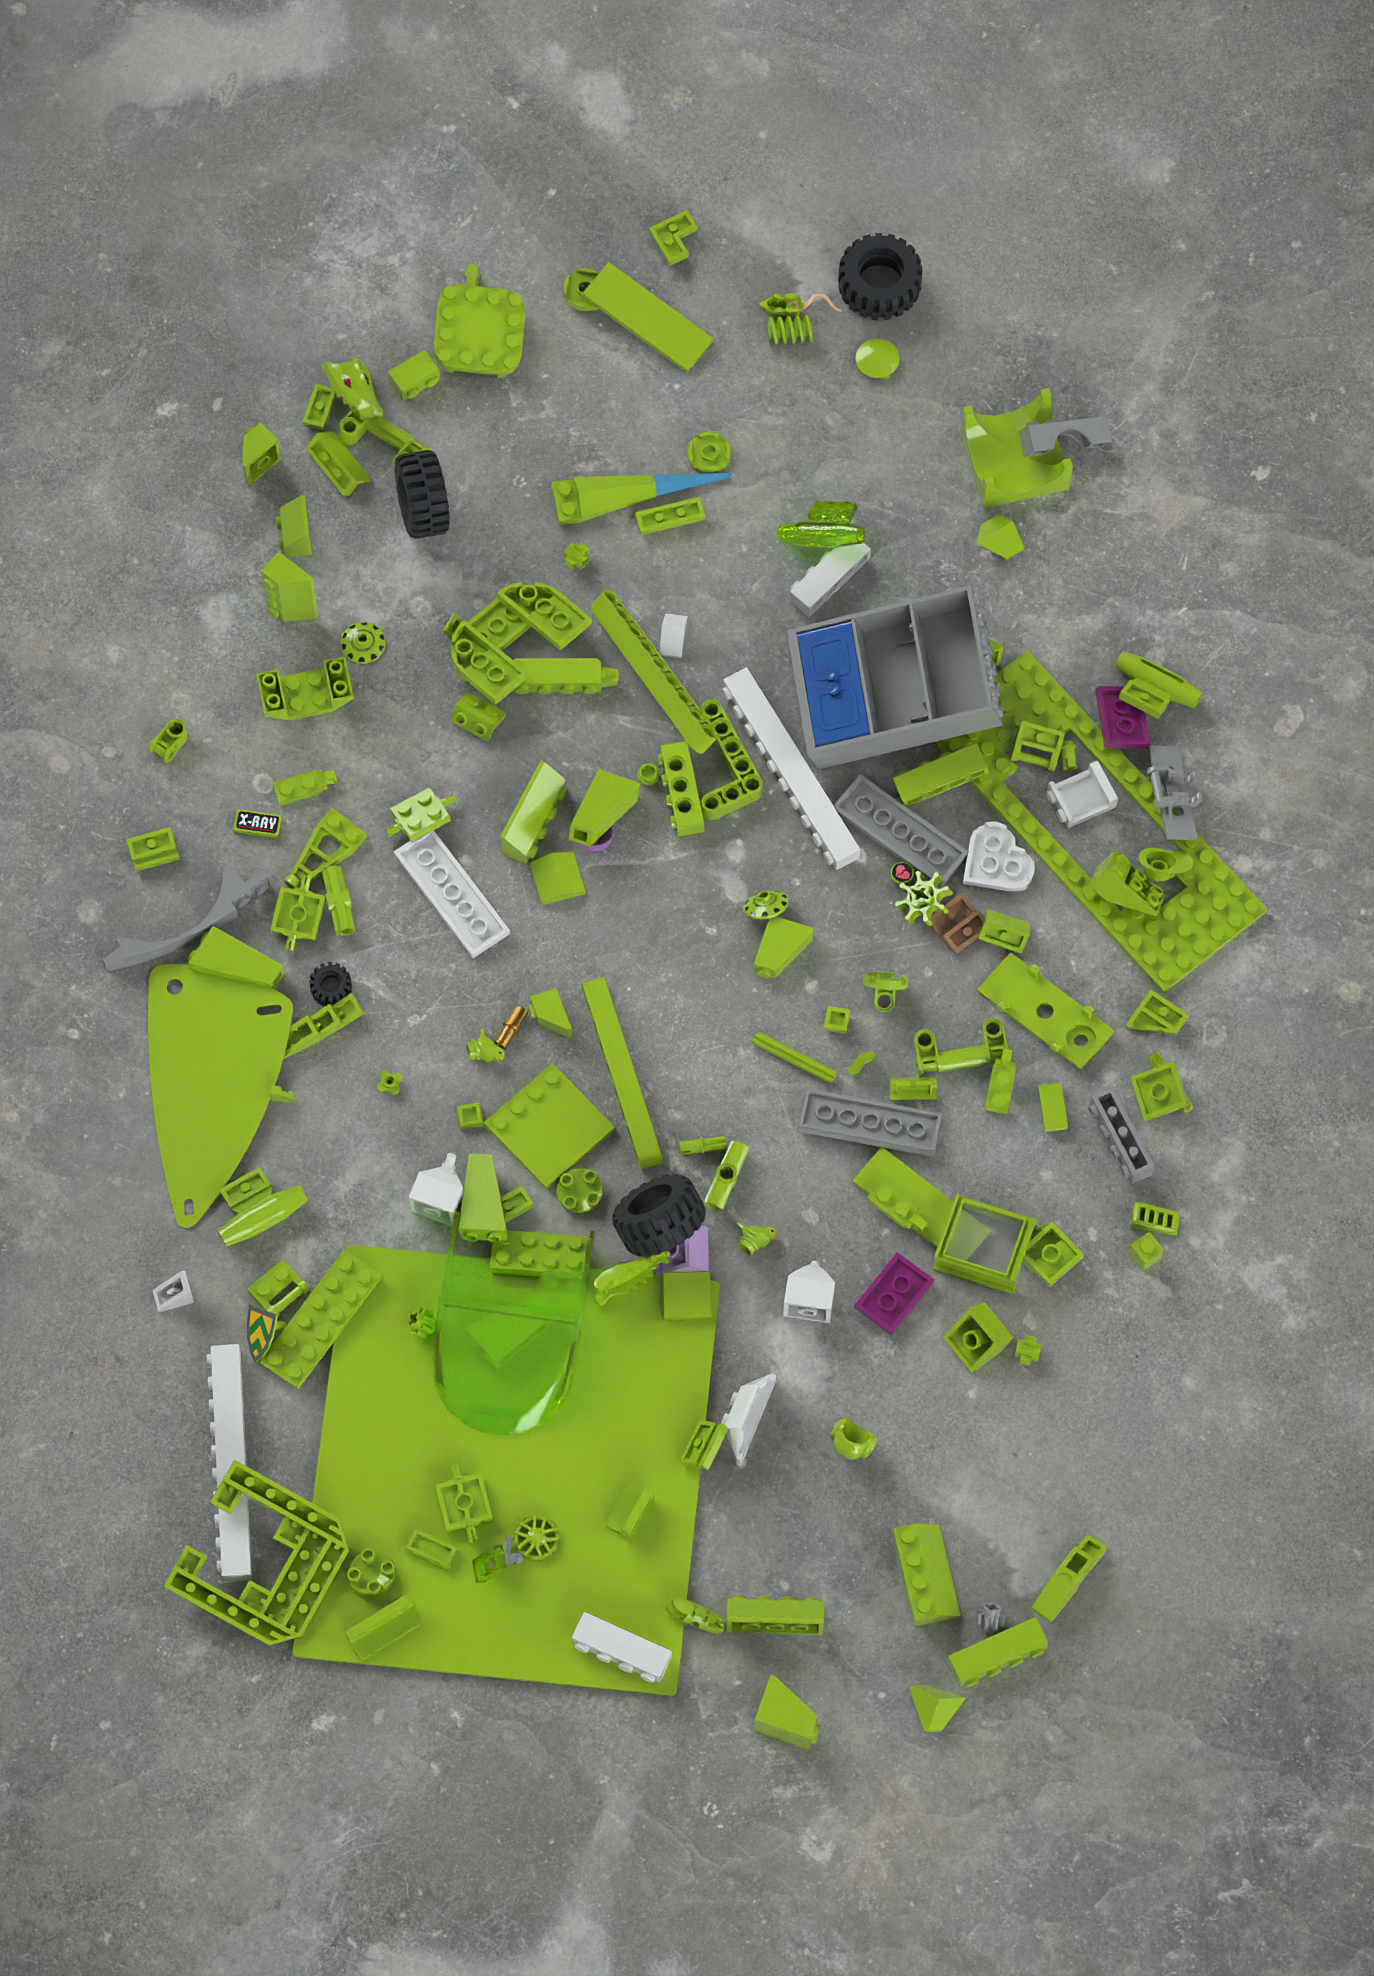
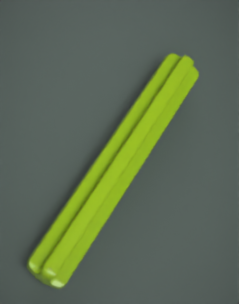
(794, 1057)

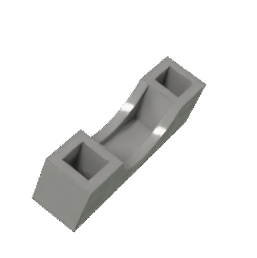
(1088, 432)

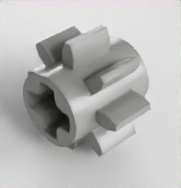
(991, 1617)

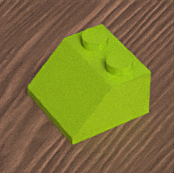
(260, 452)
(295, 528)
(978, 1337)

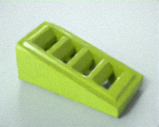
(1156, 1211)

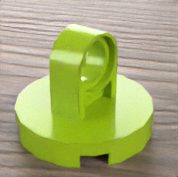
(884, 984)

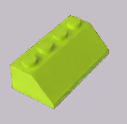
(288, 590)
(533, 813)
(925, 1573)
(775, 1616)

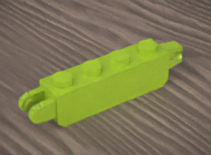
(565, 675)

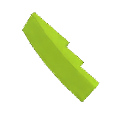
(322, 1024)

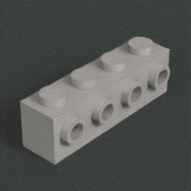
(1121, 1135)

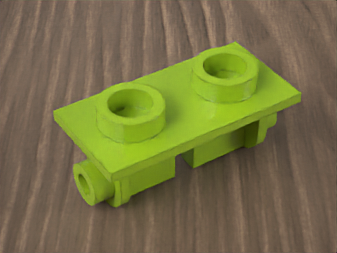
(913, 1088)

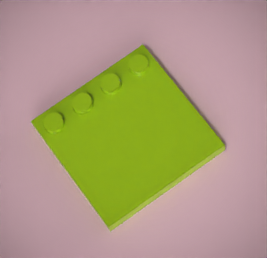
(549, 1126)

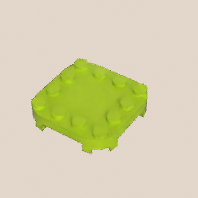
(479, 330)

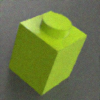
(1146, 1251)

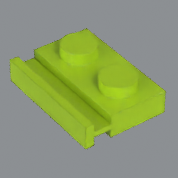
(152, 849)
(703, 1444)

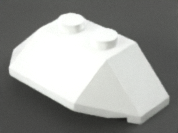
(745, 1415)

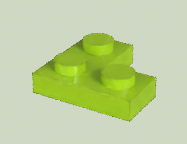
(669, 234)

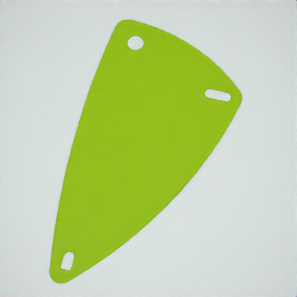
(209, 1076)

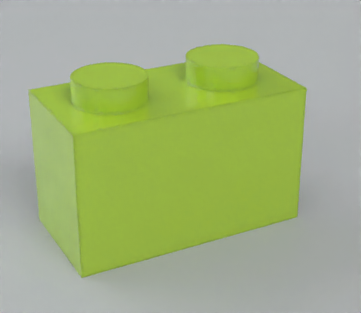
(414, 375)

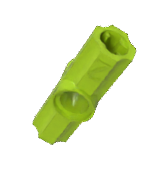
(338, 900)
(721, 1188)

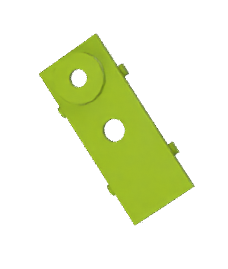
(1019, 993)

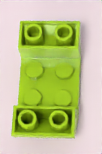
(306, 692)

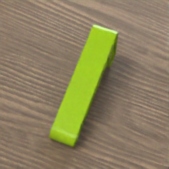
(732, 761)

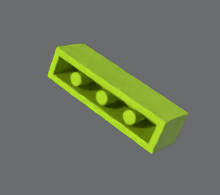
(941, 774)
(998, 1652)

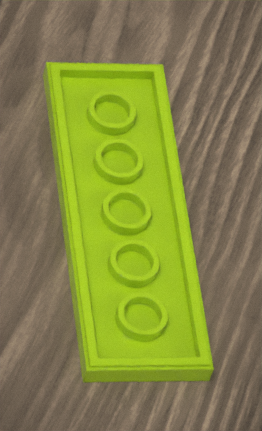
(647, 317)
(914, 1188)

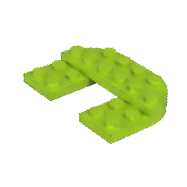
(480, 641)

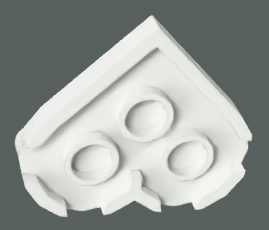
(996, 861)

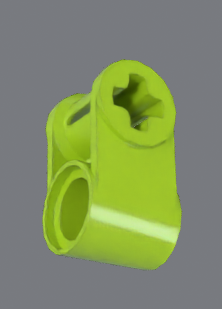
(168, 744)

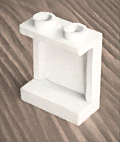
(1082, 796)

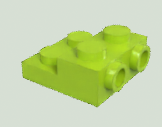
(1051, 1254)

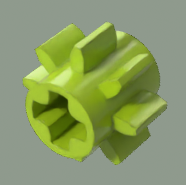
(577, 556)
(421, 1322)
(1028, 1350)

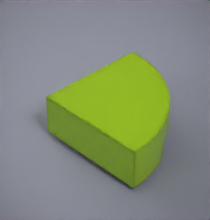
(860, 1061)
(281, 1096)

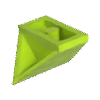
(1000, 537)
(935, 1706)

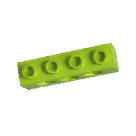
(678, 755)

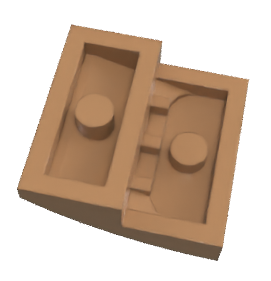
(959, 925)

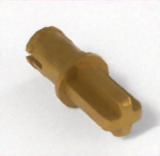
(511, 1027)

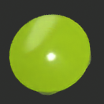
(877, 358)
(580, 1190)
(371, 1572)

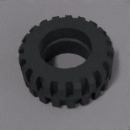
(880, 301)
(422, 494)
(658, 1215)

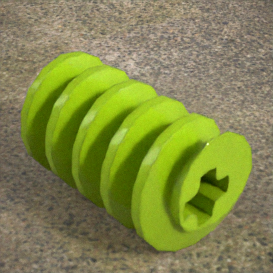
(789, 329)

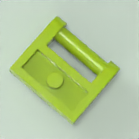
(1039, 738)
(273, 1284)

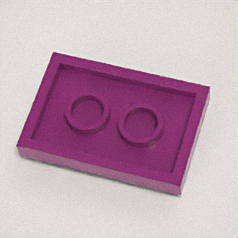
(1120, 722)
(894, 1293)

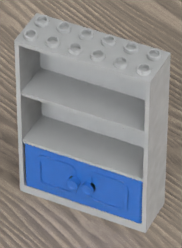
(895, 677)

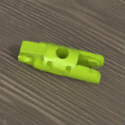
(696, 1615)

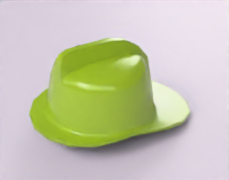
(1164, 864)

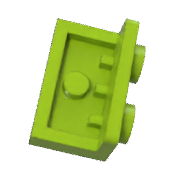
(477, 716)

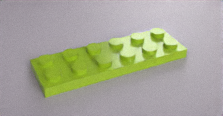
(320, 1319)

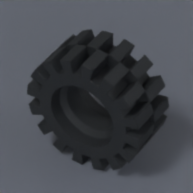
(326, 972)

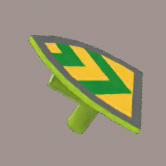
(261, 1331)

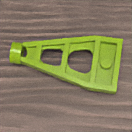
(338, 828)

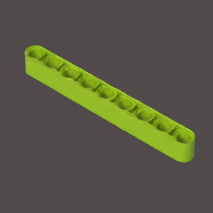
(654, 671)
(622, 1073)

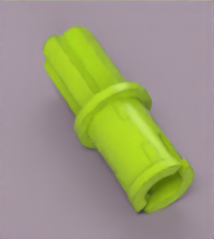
(702, 1145)

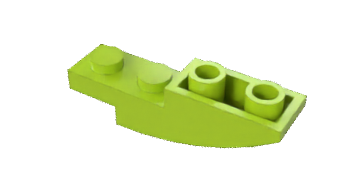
(1068, 1577)

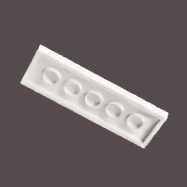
(452, 893)

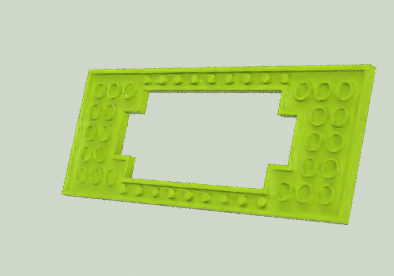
(1190, 925)

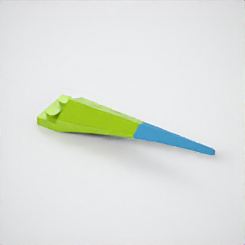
(594, 496)

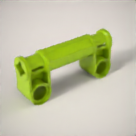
(381, 428)
(929, 1059)

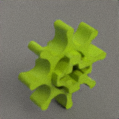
(918, 896)

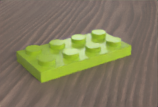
(538, 1252)

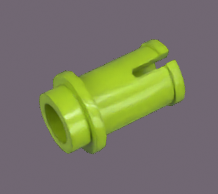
(1068, 755)

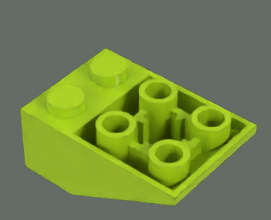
(1125, 885)

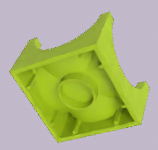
(998, 456)

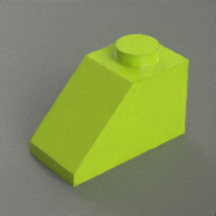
(550, 1012)

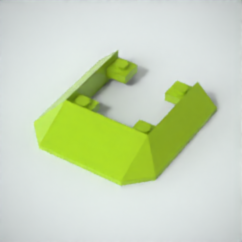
(315, 1558)

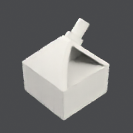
(438, 1193)
(809, 1294)

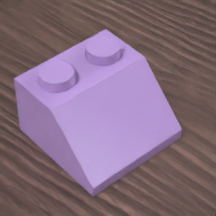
(689, 1256)

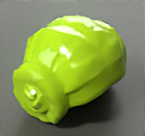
(852, 1440)

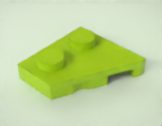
(1157, 1016)

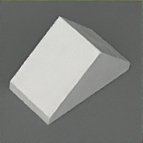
(673, 635)
(173, 1293)

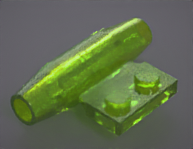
(826, 527)

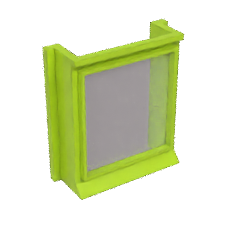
(984, 1244)

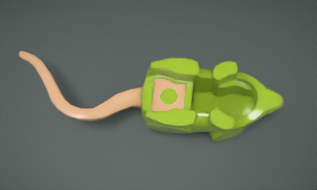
(789, 305)

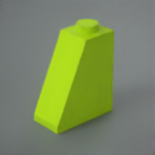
(780, 946)

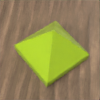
(451, 625)

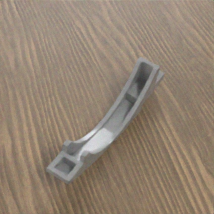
(233, 894)

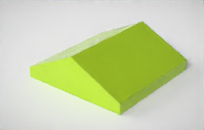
(557, 877)

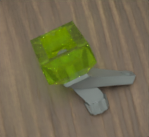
(495, 1561)

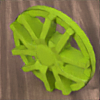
(536, 1537)

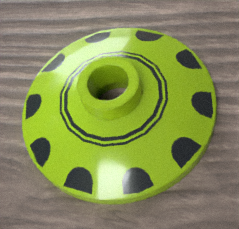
(365, 651)
(766, 904)

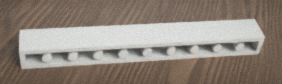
(791, 769)
(229, 1446)

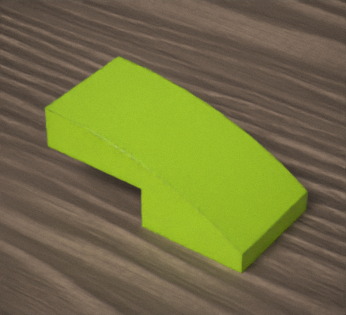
(1052, 1107)

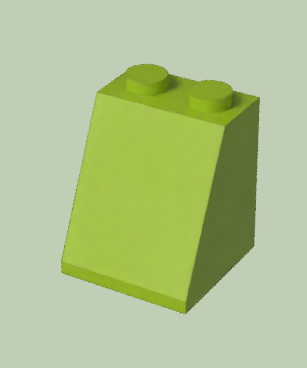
(786, 1716)

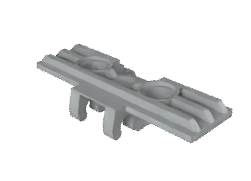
(1179, 793)

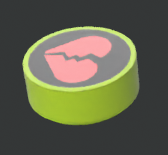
(902, 873)

